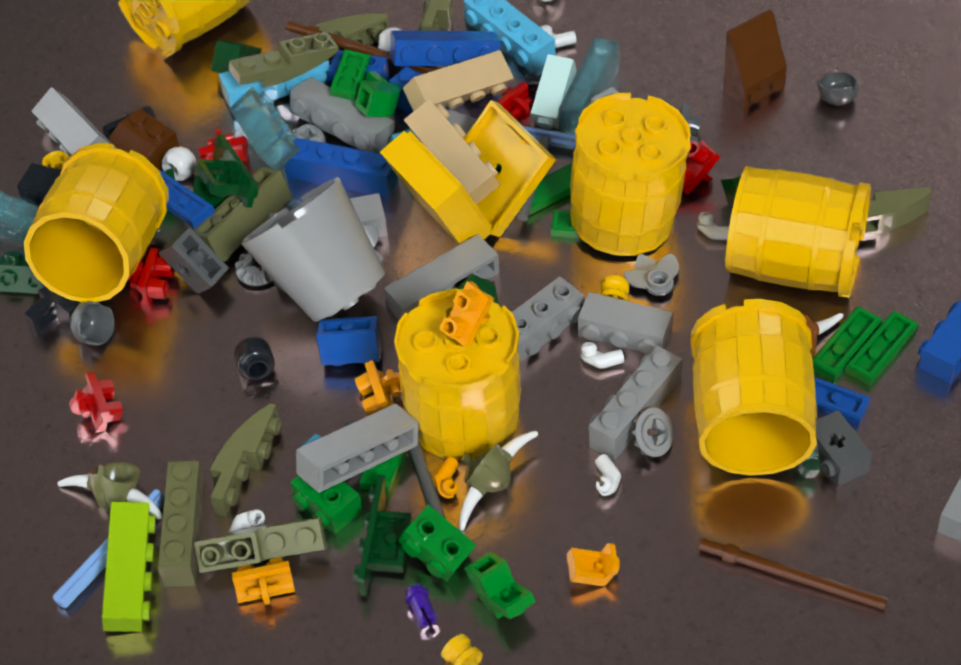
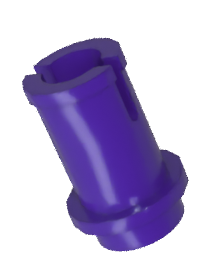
(418, 599)

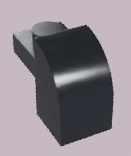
(48, 311)

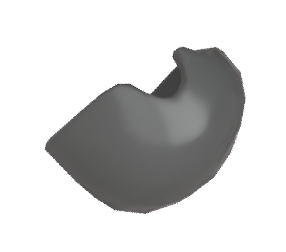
(838, 88)
(92, 323)

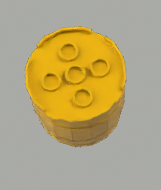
(175, 22)
(628, 173)
(96, 223)
(797, 229)
(754, 387)
(457, 392)

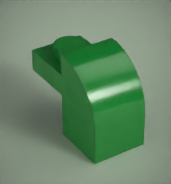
(377, 96)
(497, 587)

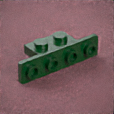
(227, 174)
(17, 275)
(381, 547)

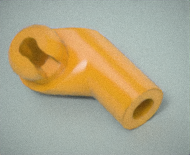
(443, 478)

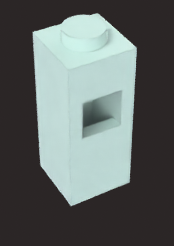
(553, 86)

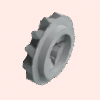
(249, 273)
(659, 421)

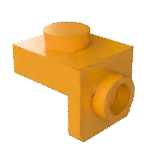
(593, 566)

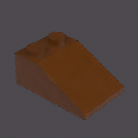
(754, 60)
(145, 136)

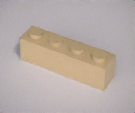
(460, 82)
(449, 147)

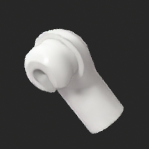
(561, 39)
(711, 229)
(598, 359)
(610, 478)
(247, 520)

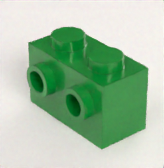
(334, 505)
(436, 543)

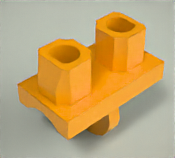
(468, 314)
(381, 385)
(263, 581)

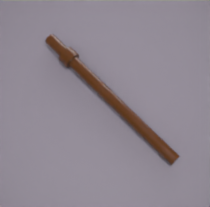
(351, 44)
(731, 554)

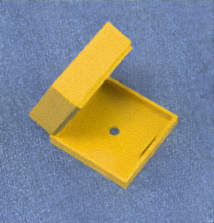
(444, 197)

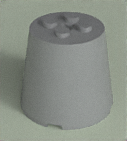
(318, 252)

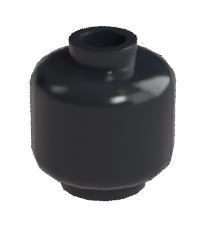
(254, 358)

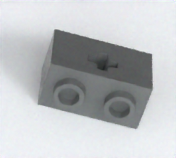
(193, 260)
(840, 449)

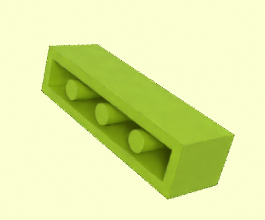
(127, 566)

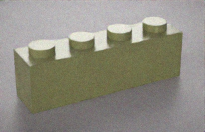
(234, 221)
(181, 524)

